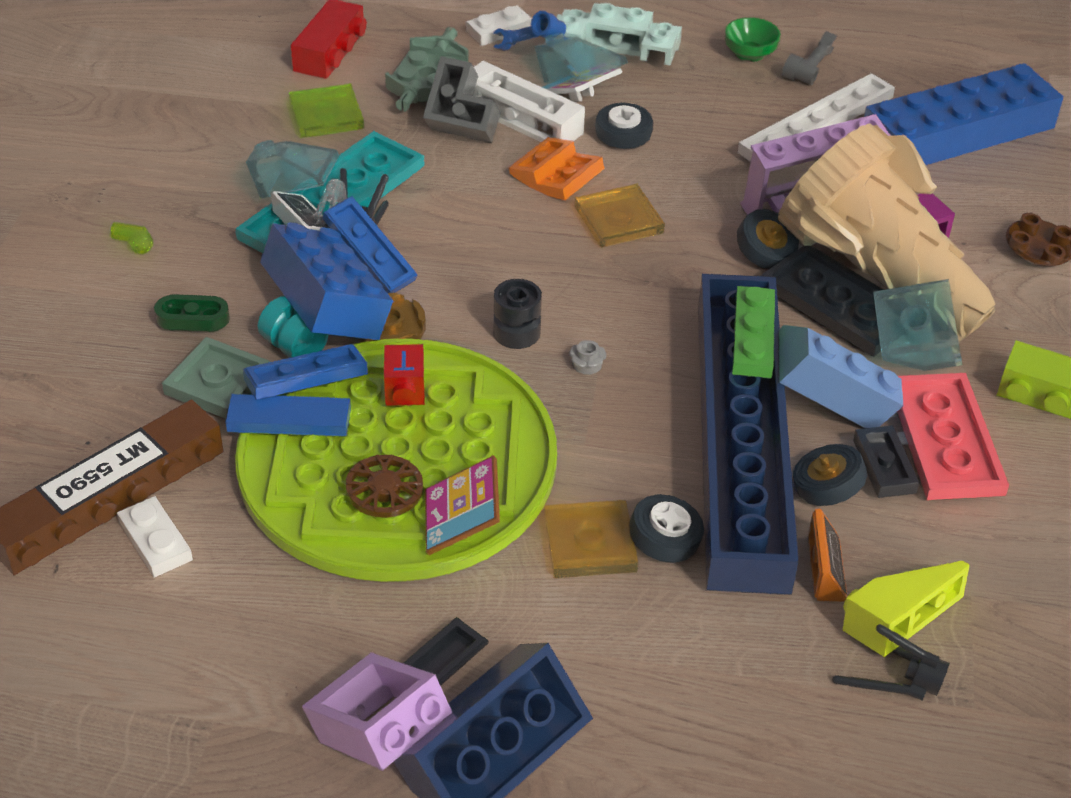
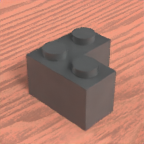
(454, 108)

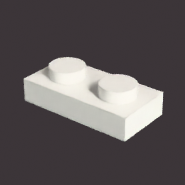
(510, 18)
(154, 536)

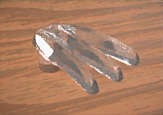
(334, 193)

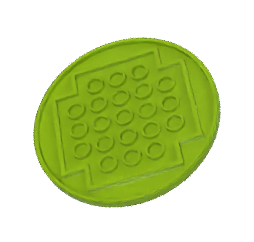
(470, 413)

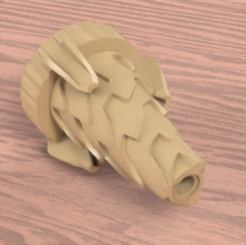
(867, 208)

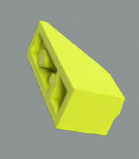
(902, 603)

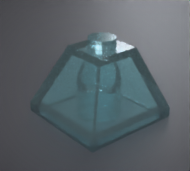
(574, 59)
(289, 166)
(918, 326)

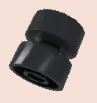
(517, 313)

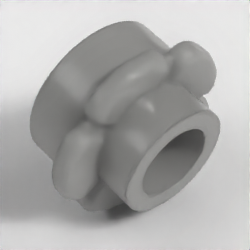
(587, 357)

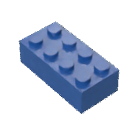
(326, 281)

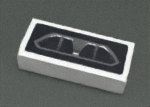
(296, 209)

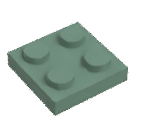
(211, 376)

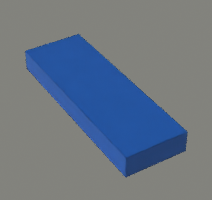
(370, 245)
(304, 371)
(288, 415)

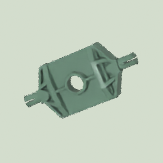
(418, 68)

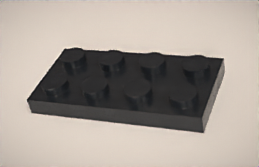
(830, 295)

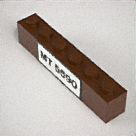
(105, 484)

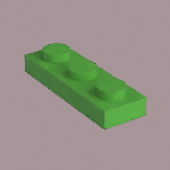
(754, 332)

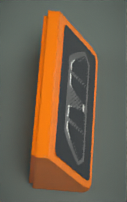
(826, 559)

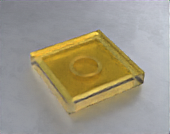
(619, 215)
(590, 539)

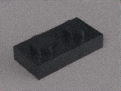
(886, 461)

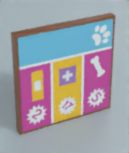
(462, 505)

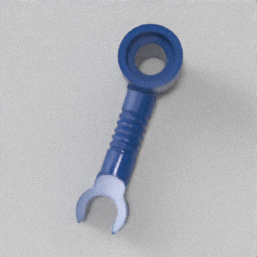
(542, 25)

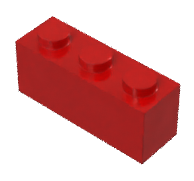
(328, 38)

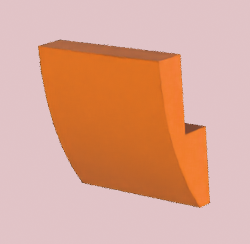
(556, 168)

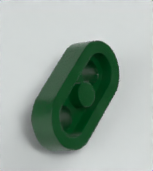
(192, 312)

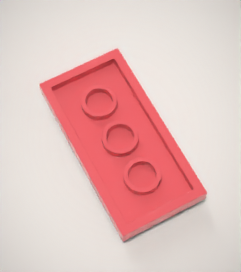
(949, 438)

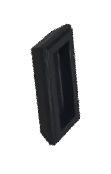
(448, 650)

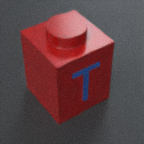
(404, 374)

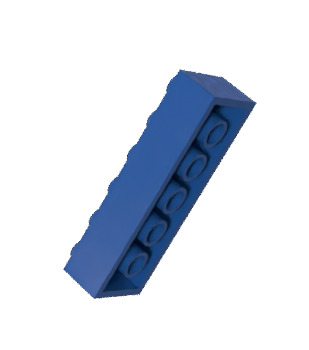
(972, 112)

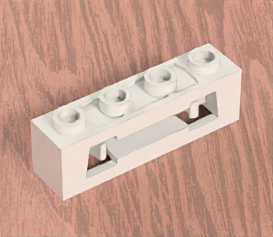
(526, 103)

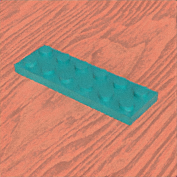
(364, 165)

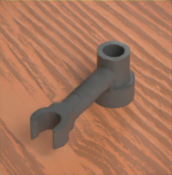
(806, 69)

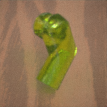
(136, 235)

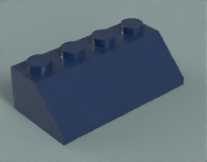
(498, 729)

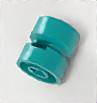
(287, 331)

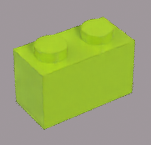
(1038, 379)

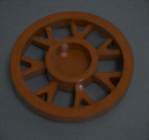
(384, 486)

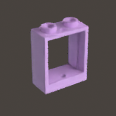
(344, 704)

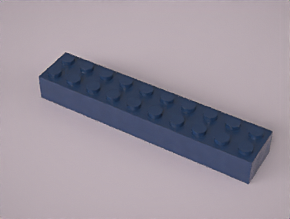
(743, 455)

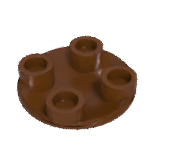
(1040, 240)

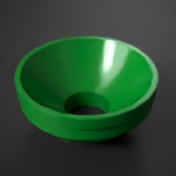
(752, 38)

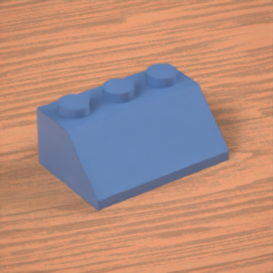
(837, 377)

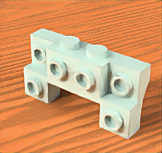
(623, 30)

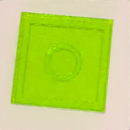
(326, 110)

